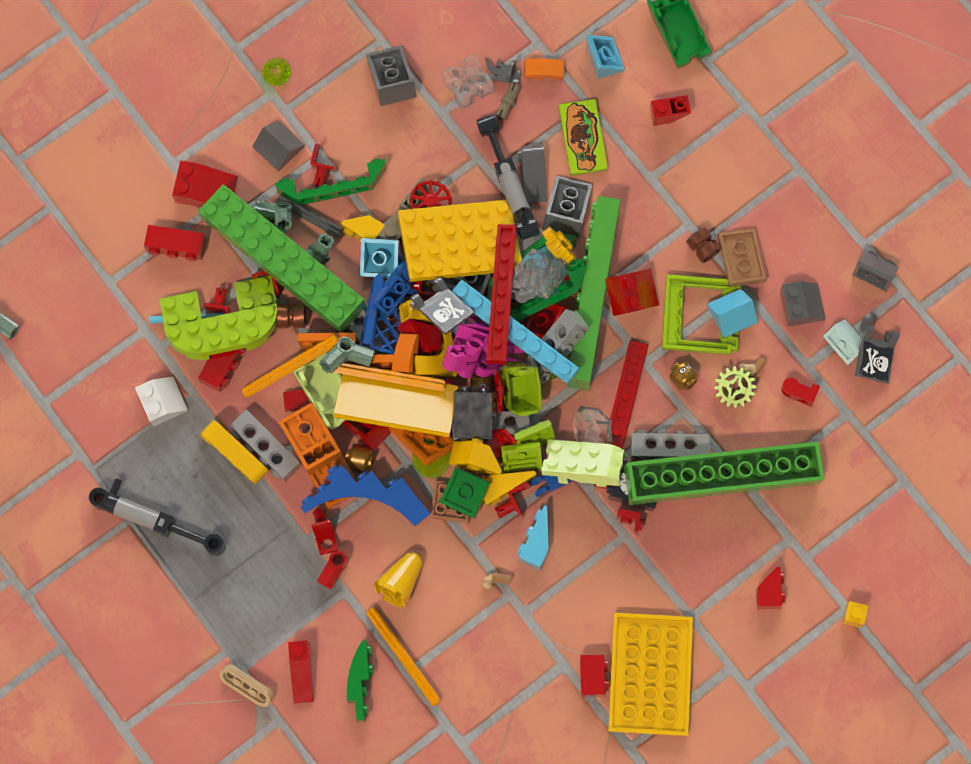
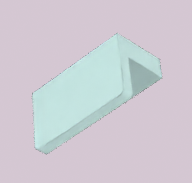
(844, 341)

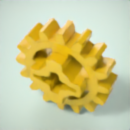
(559, 245)

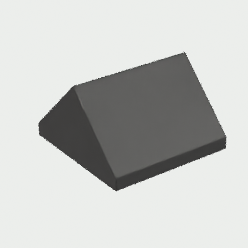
(277, 145)

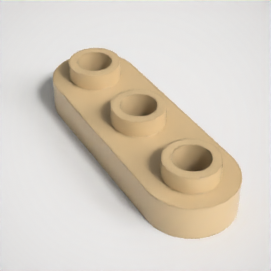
(246, 685)

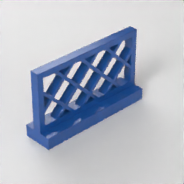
(371, 319)

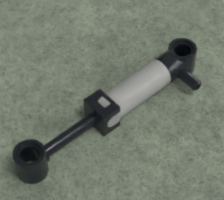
(510, 183)
(149, 518)

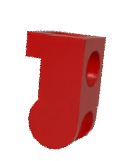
(801, 393)

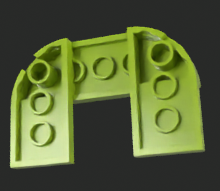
(222, 333)

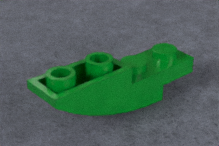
(358, 673)

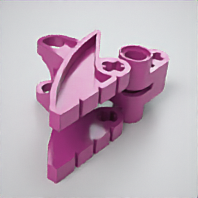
(469, 350)

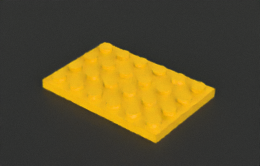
(453, 239)
(650, 674)

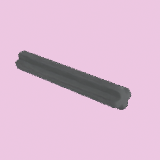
(312, 217)

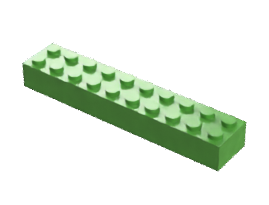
(282, 259)
(593, 286)
(723, 473)

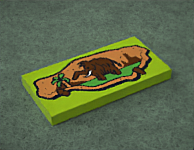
(583, 137)

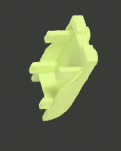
(321, 390)
(584, 462)

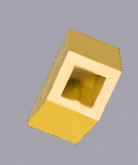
(362, 227)

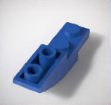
(393, 289)

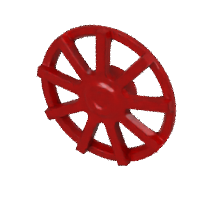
(430, 199)
(499, 391)

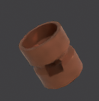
(702, 243)
(291, 316)

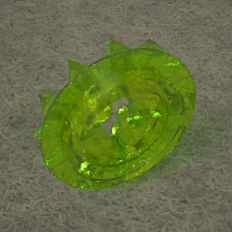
(277, 79)

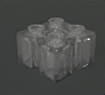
(469, 71)
(539, 273)

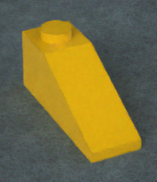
(503, 483)

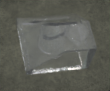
(592, 426)

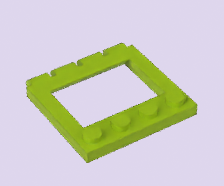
(673, 316)

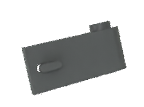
(533, 173)

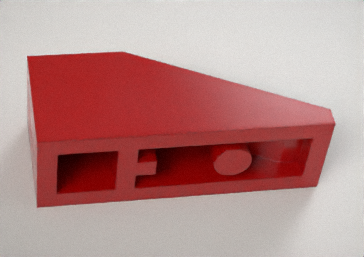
(301, 671)

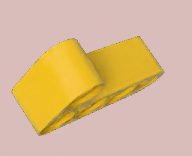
(233, 451)

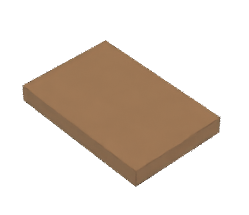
(742, 257)

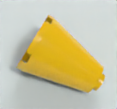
(399, 580)

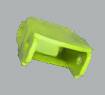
(521, 388)

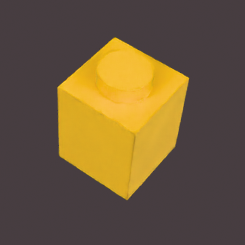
(855, 614)

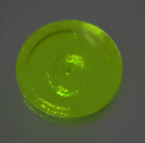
(433, 470)

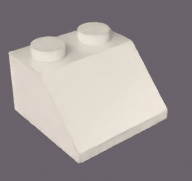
(161, 400)

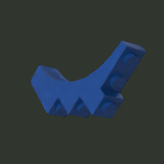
(342, 485)

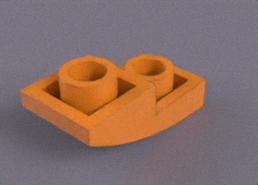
(541, 67)
(404, 353)

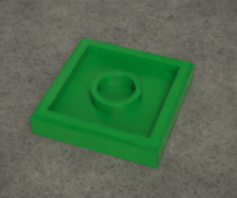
(465, 492)

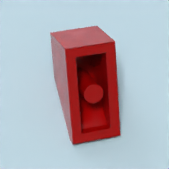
(428, 335)

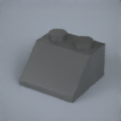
(875, 270)
(801, 303)

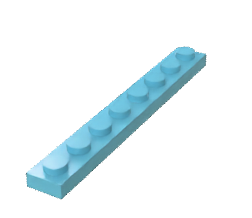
(519, 335)

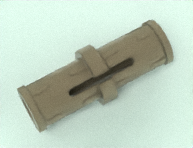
(507, 101)

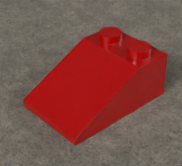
(198, 183)
(632, 292)

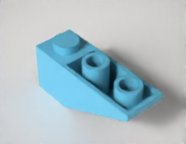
(536, 546)

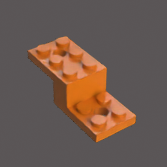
(308, 340)
(316, 448)
(426, 453)

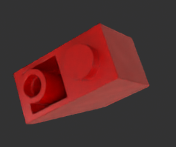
(669, 109)
(769, 592)

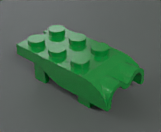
(679, 30)

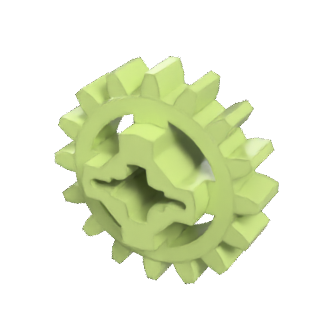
(743, 390)

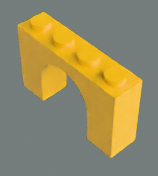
(428, 365)

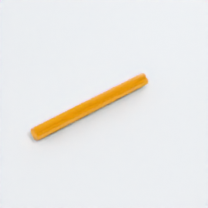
(290, 366)
(391, 376)
(403, 656)

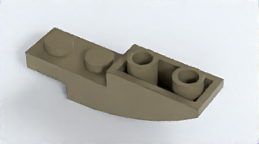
(392, 229)

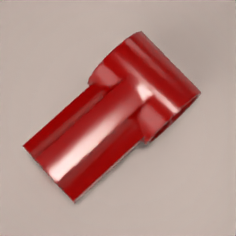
(331, 571)

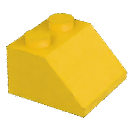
(474, 457)

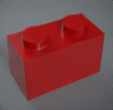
(593, 675)

